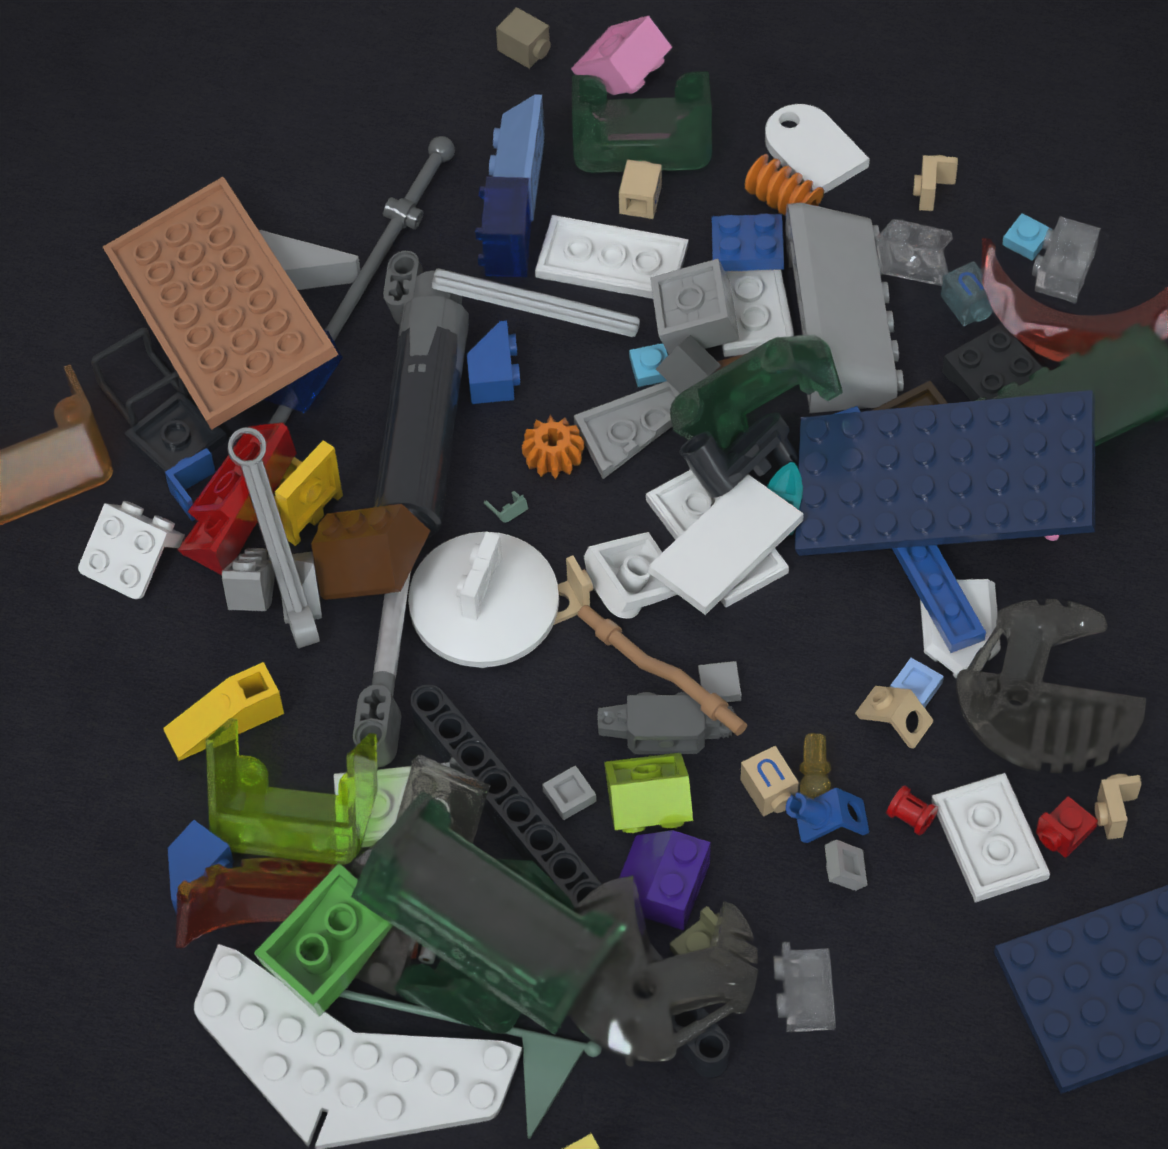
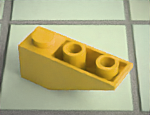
(244, 696)

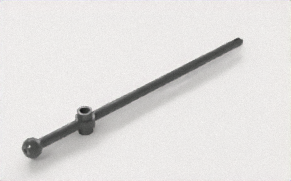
(402, 214)

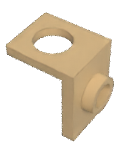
(575, 589)
(893, 706)

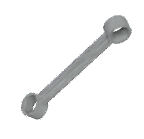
(276, 542)

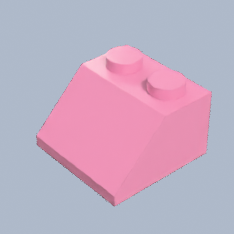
(625, 55)

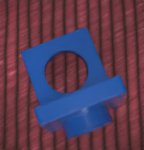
(188, 473)

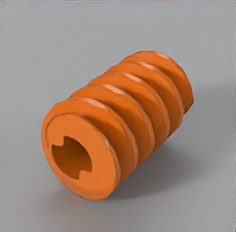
(776, 186)

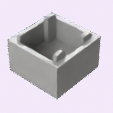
(695, 304)

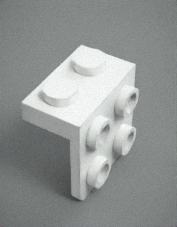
(127, 548)

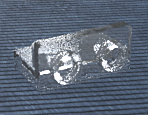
(913, 251)
(807, 989)

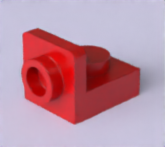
(1065, 827)

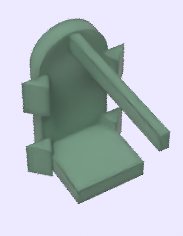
(510, 511)

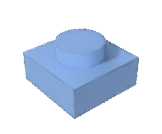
(920, 679)

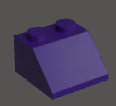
(667, 874)

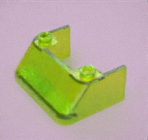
(288, 821)

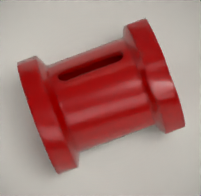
(912, 810)

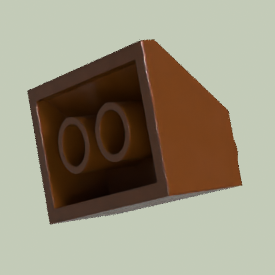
(366, 551)

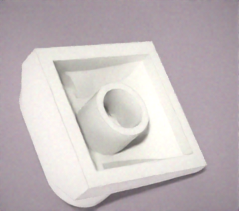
(622, 575)

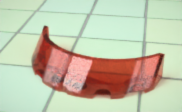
(1056, 332)
(246, 894)

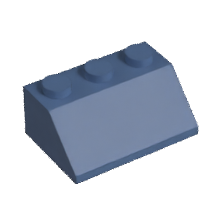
(520, 145)

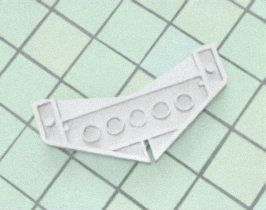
(362, 1080)

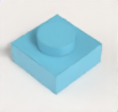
(1026, 236)
(644, 364)

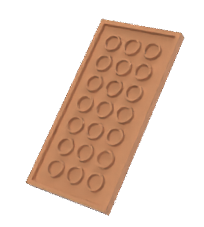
(219, 302)

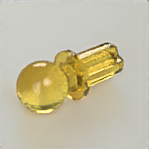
(815, 767)

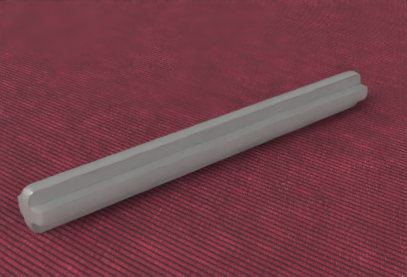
(535, 302)

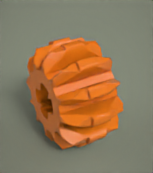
(552, 447)

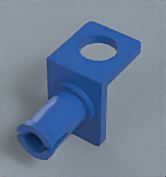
(826, 813)

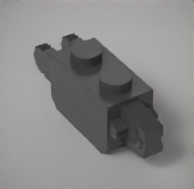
(660, 724)

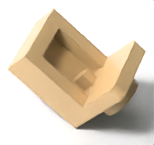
(934, 170)
(1110, 805)

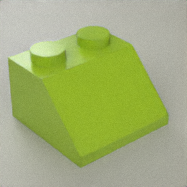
(649, 792)

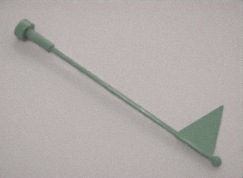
(546, 1057)

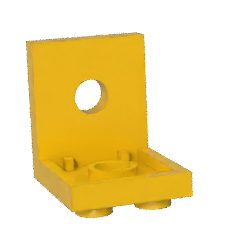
(307, 489)

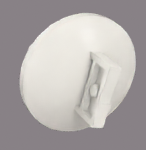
(483, 599)

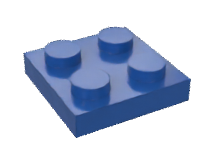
(748, 242)

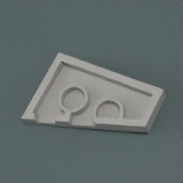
(625, 425)

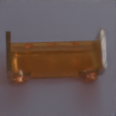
(56, 461)

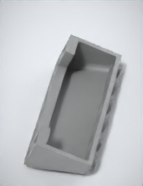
(844, 303)

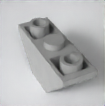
(249, 581)

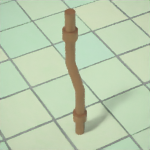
(711, 704)

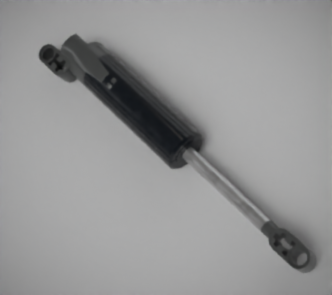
(413, 455)

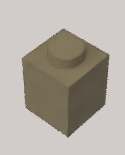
(523, 38)

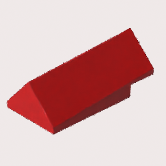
(225, 505)

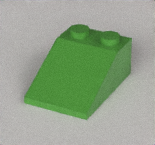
(323, 942)

